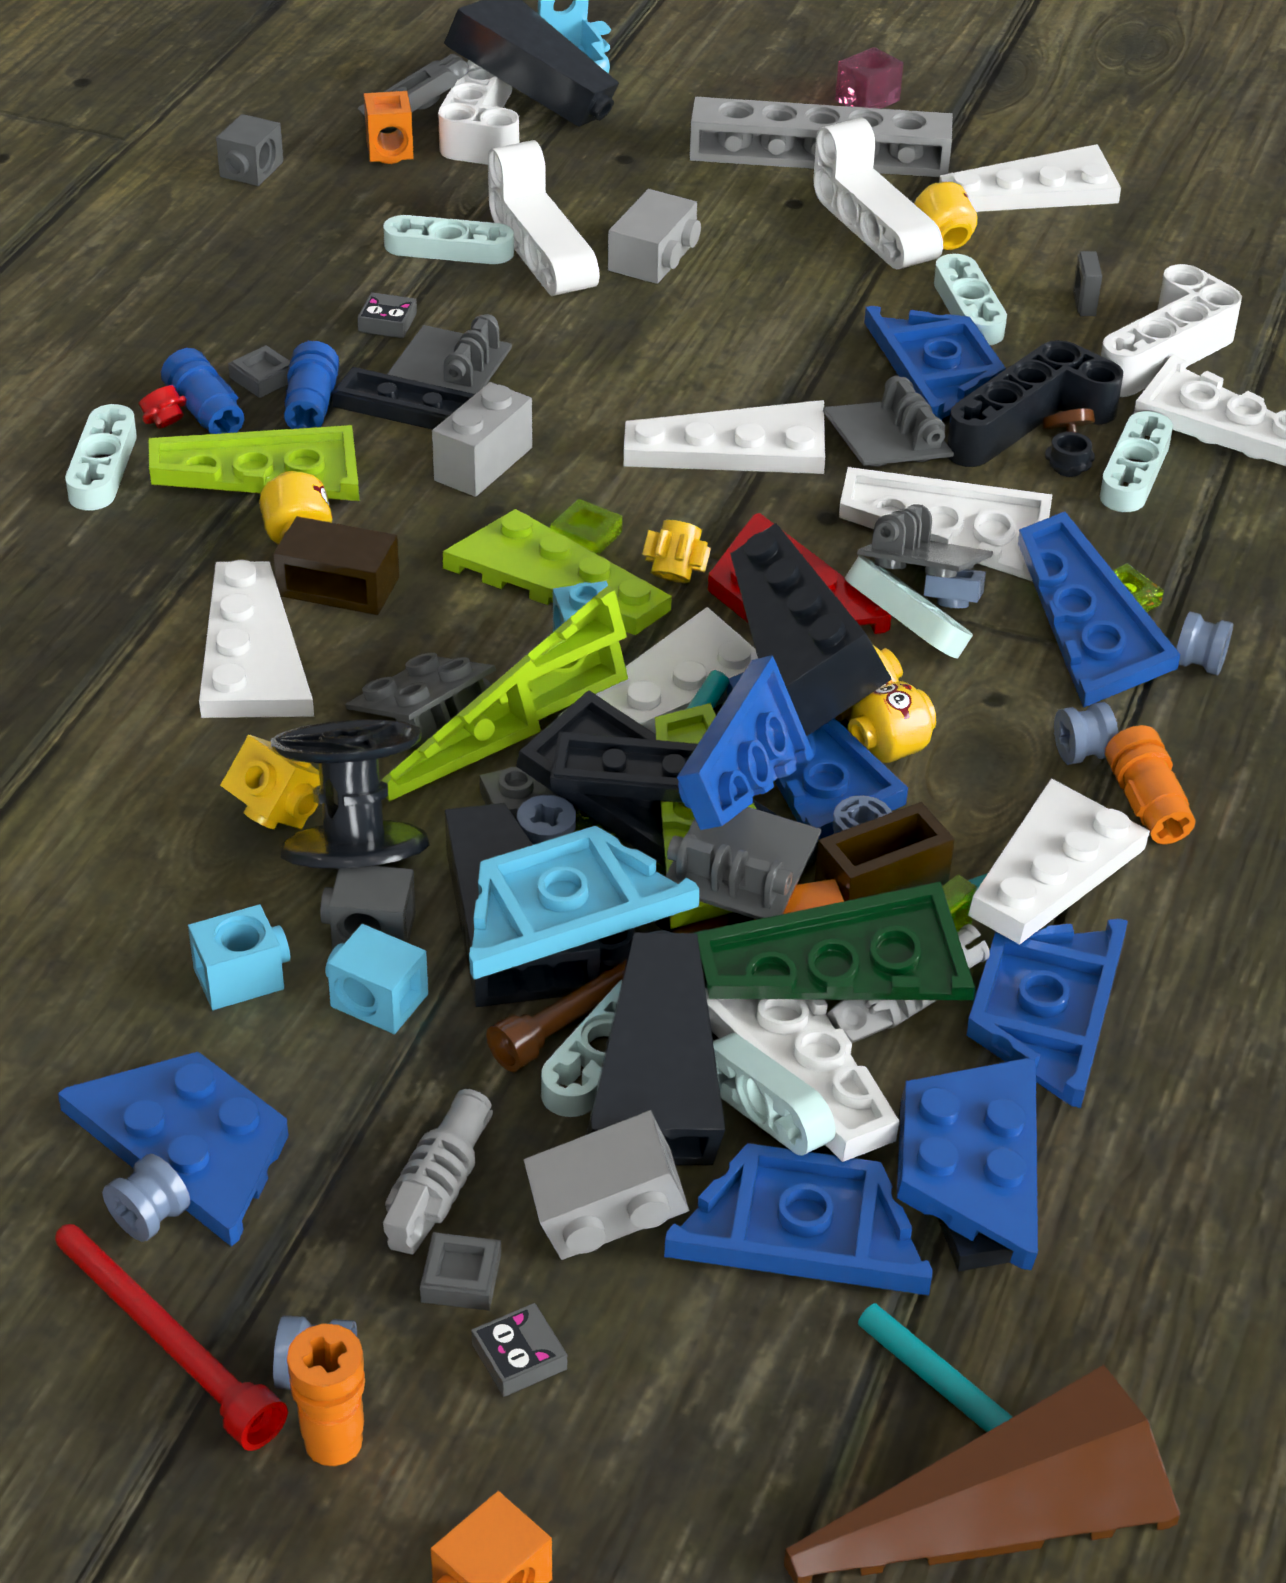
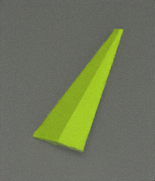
(552, 676)

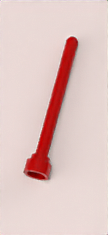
(249, 1411)

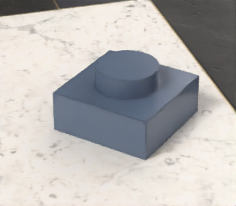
(958, 590)

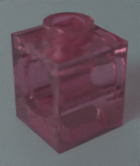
(869, 80)

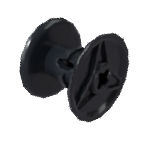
(349, 762)

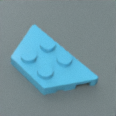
(566, 897)

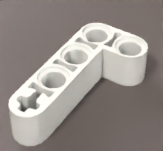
(475, 119)
(867, 200)
(541, 231)
(1192, 321)

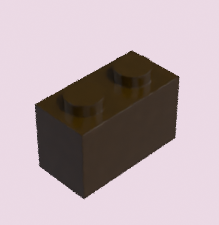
(337, 565)
(887, 854)

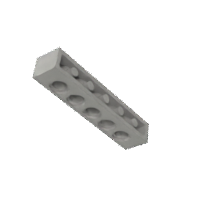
(787, 133)

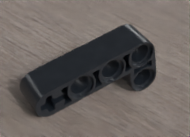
(1038, 385)

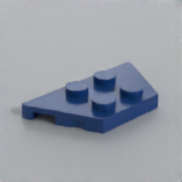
(937, 353)
(1048, 1002)
(194, 1120)
(974, 1153)
(804, 1221)

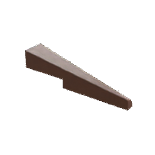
(1048, 1473)

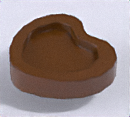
(1069, 419)

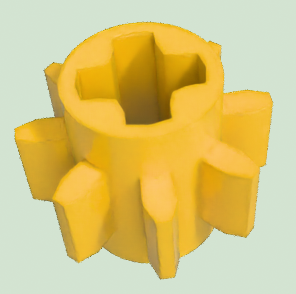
(676, 551)

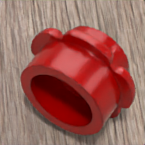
(162, 407)

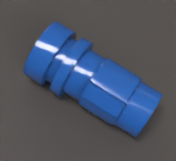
(310, 384)
(206, 392)

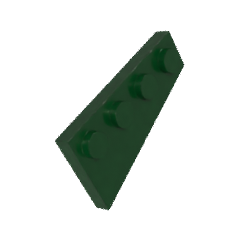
(847, 950)

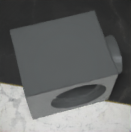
(250, 149)
(370, 897)

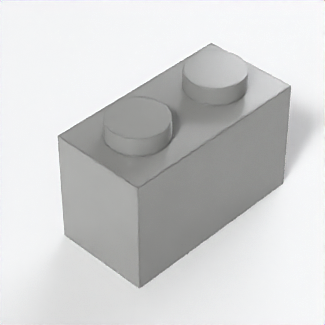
(653, 236)
(482, 439)
(605, 1185)

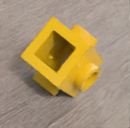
(272, 785)

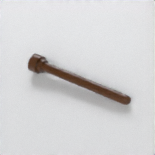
(517, 1039)

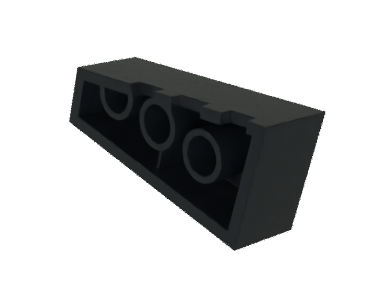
(806, 629)

